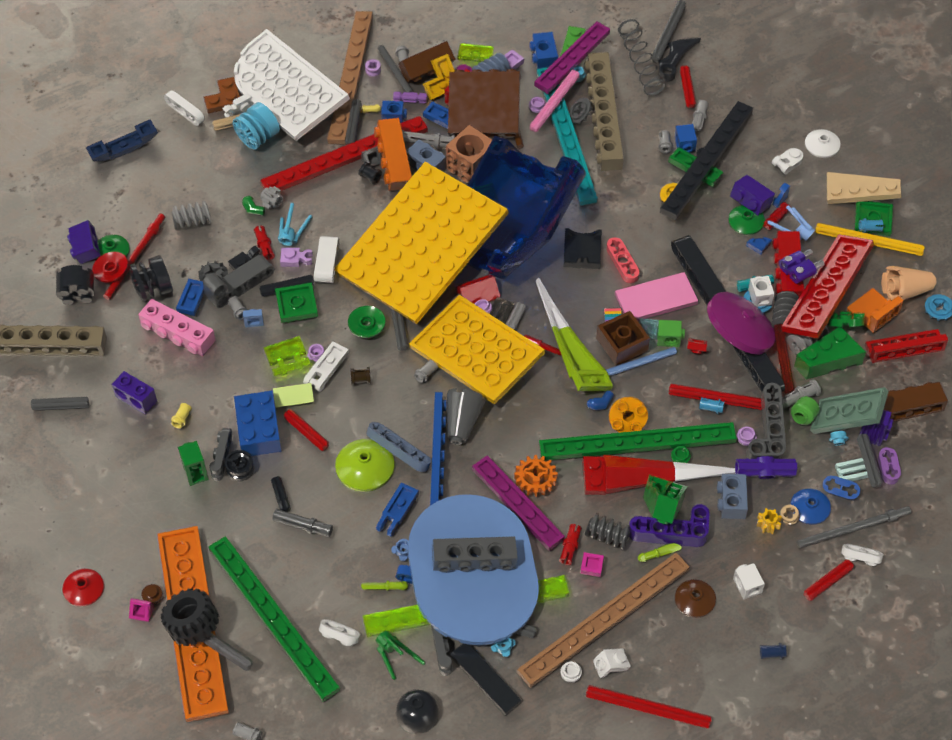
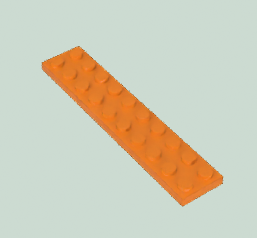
(197, 664)

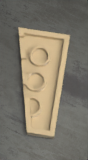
(859, 188)

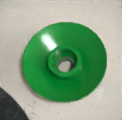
(745, 225)
(117, 244)
(366, 315)

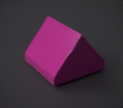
(140, 609)

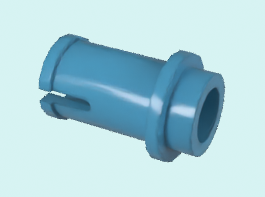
(870, 225)
(711, 405)

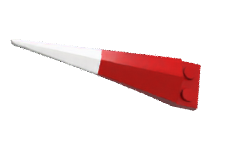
(618, 473)

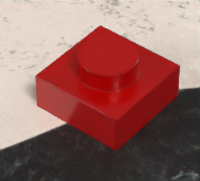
(697, 345)

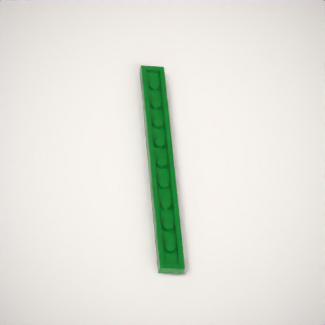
(637, 441)
(274, 619)

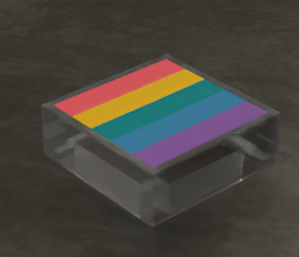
(610, 313)

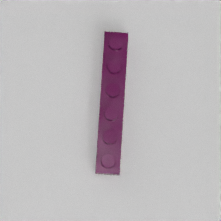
(572, 57)
(518, 503)

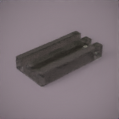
(504, 302)

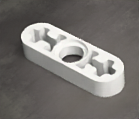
(184, 108)

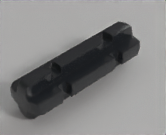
(280, 494)

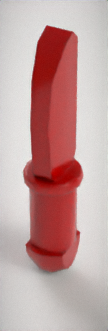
(545, 346)

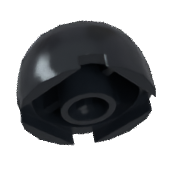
(417, 711)

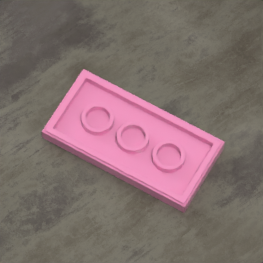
(657, 296)

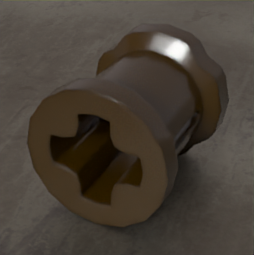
(360, 376)

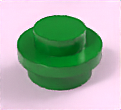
(680, 454)

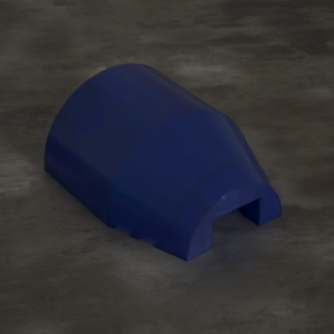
(535, 201)

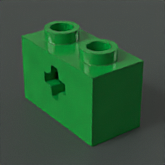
(193, 463)

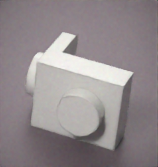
(611, 661)

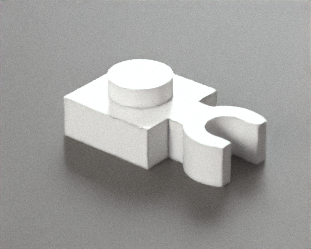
(239, 105)

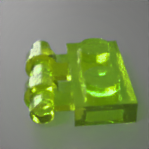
(285, 351)

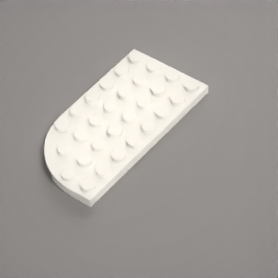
(286, 85)

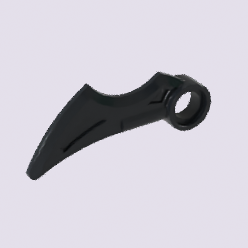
(677, 50)

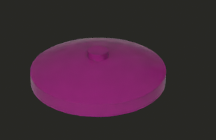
(741, 323)

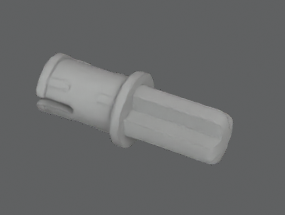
(700, 115)

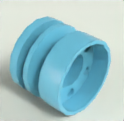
(256, 125)

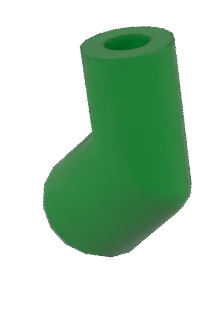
(250, 206)

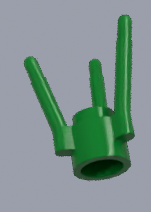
(389, 643)

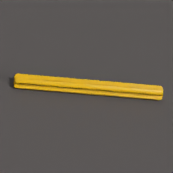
(879, 241)

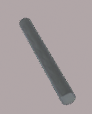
(394, 68)

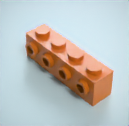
(393, 153)

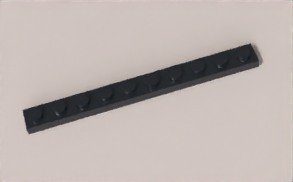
(706, 160)

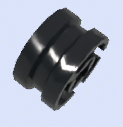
(244, 470)

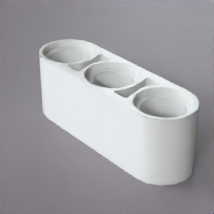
(326, 259)

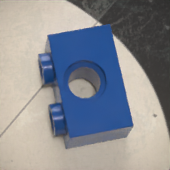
(544, 49)

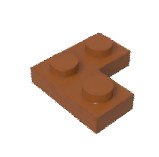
(227, 94)

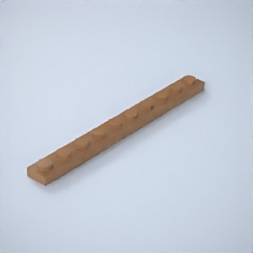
(351, 74)
(602, 620)

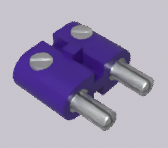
(798, 266)

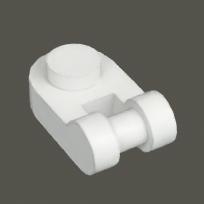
(792, 157)

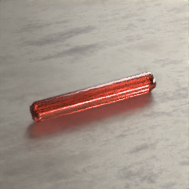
(784, 360)

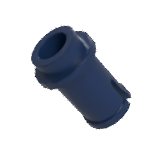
(773, 651)

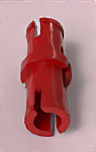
(264, 242)
(570, 544)

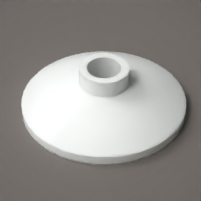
(822, 143)

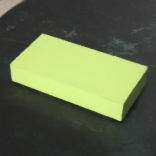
(293, 395)

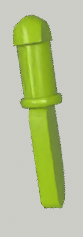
(660, 551)
(389, 585)

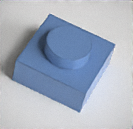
(253, 318)

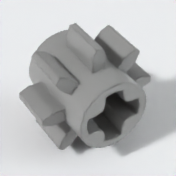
(271, 197)

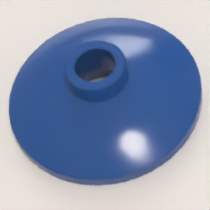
(810, 513)

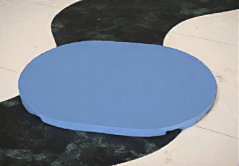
(476, 603)

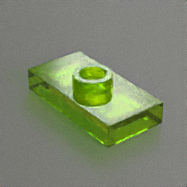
(474, 53)

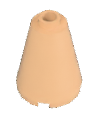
(906, 282)

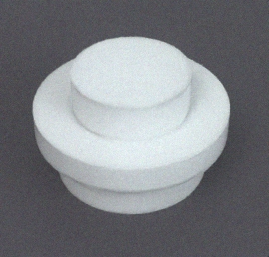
(571, 672)

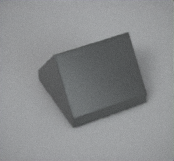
(371, 156)

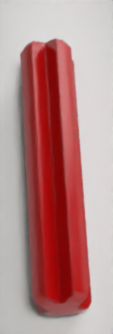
(687, 86)
(305, 429)
(828, 579)

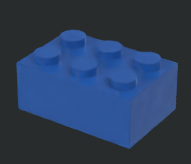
(257, 423)

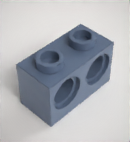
(732, 496)

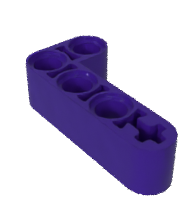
(668, 534)

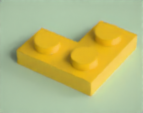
(437, 86)

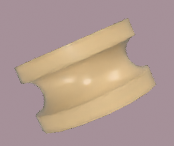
(793, 509)

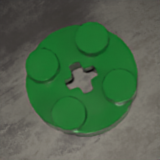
(846, 318)

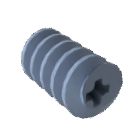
(497, 62)

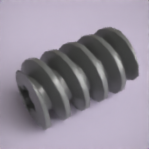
(783, 305)
(608, 531)

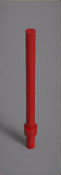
(152, 230)

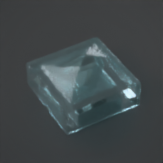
(650, 327)

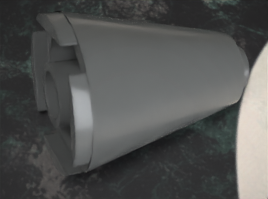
(462, 413)

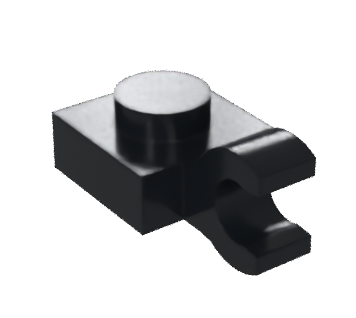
(242, 258)

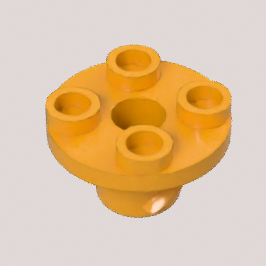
(628, 415)

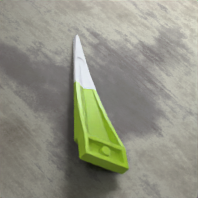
(579, 362)

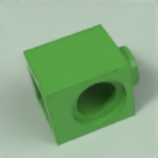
(670, 333)

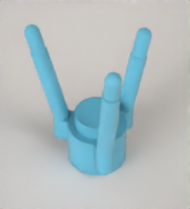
(287, 235)

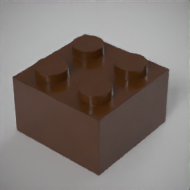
(623, 338)

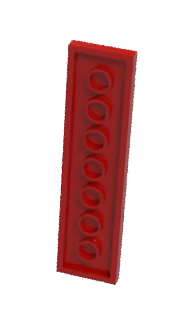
(827, 286)

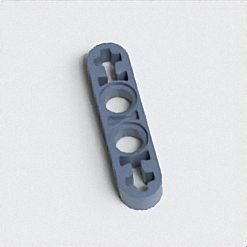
(383, 436)

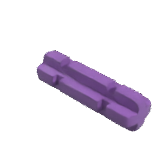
(411, 97)

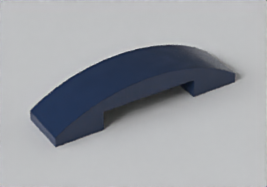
(123, 145)

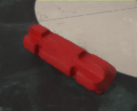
(776, 216)

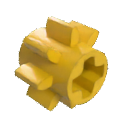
(769, 521)

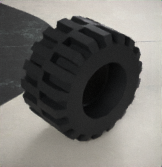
(190, 617)

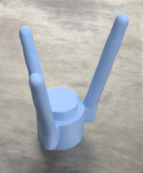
(804, 228)

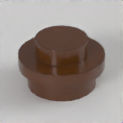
(152, 593)

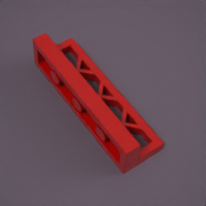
(906, 345)

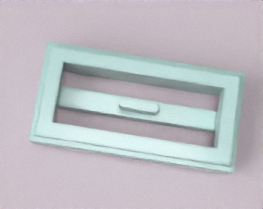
(851, 466)

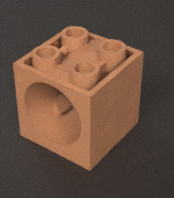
(466, 152)

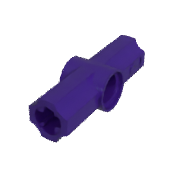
(766, 467)

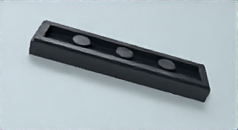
(486, 678)

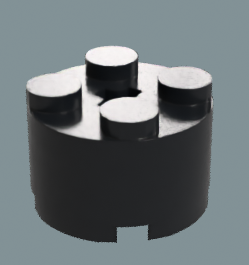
(74, 284)

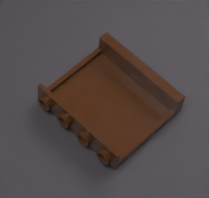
(485, 102)

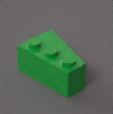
(829, 353)
(664, 498)

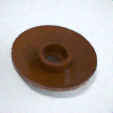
(695, 606)

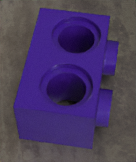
(134, 392)

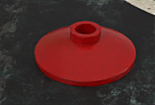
(110, 267)
(85, 594)

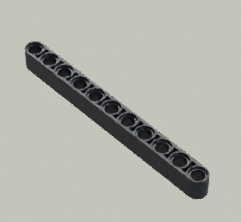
(708, 285)

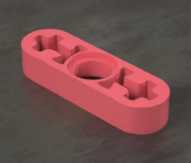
(622, 253)

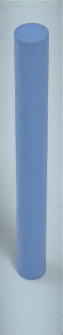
(641, 361)

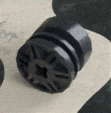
(151, 278)

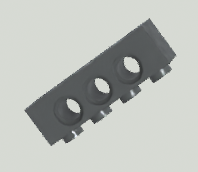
(482, 546)

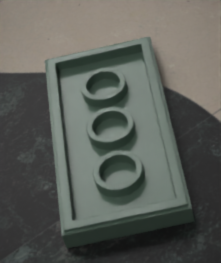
(850, 410)

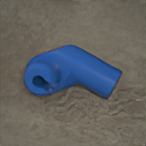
(600, 403)

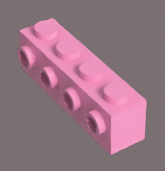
(176, 327)

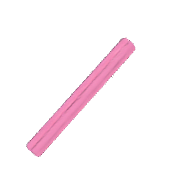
(553, 102)

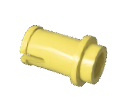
(180, 417)

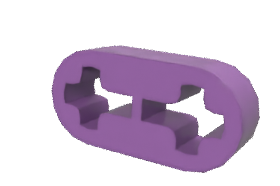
(893, 464)

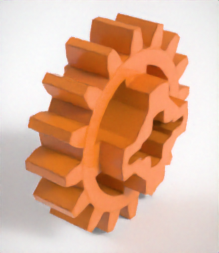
(535, 475)

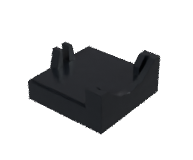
(582, 249)

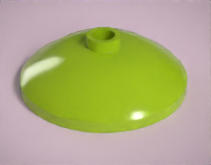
(368, 473)

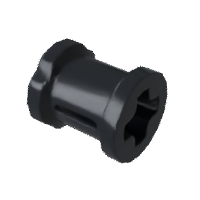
(370, 173)

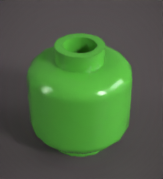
(805, 410)

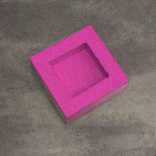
(592, 564)

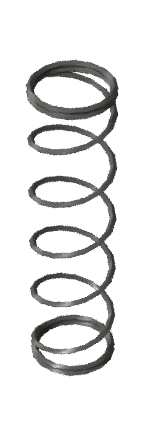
(653, 79)

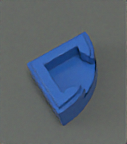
(782, 196)
(759, 245)

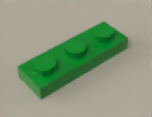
(683, 160)

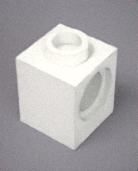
(761, 291)
(748, 581)

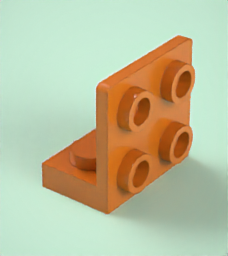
(876, 308)

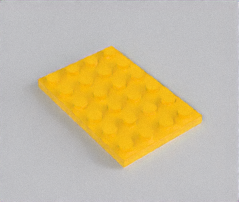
(477, 349)

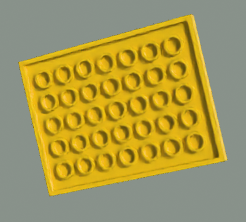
(421, 242)

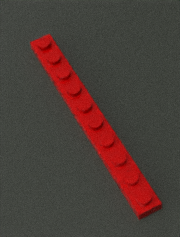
(333, 159)

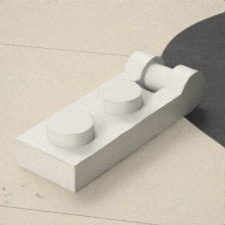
(326, 366)

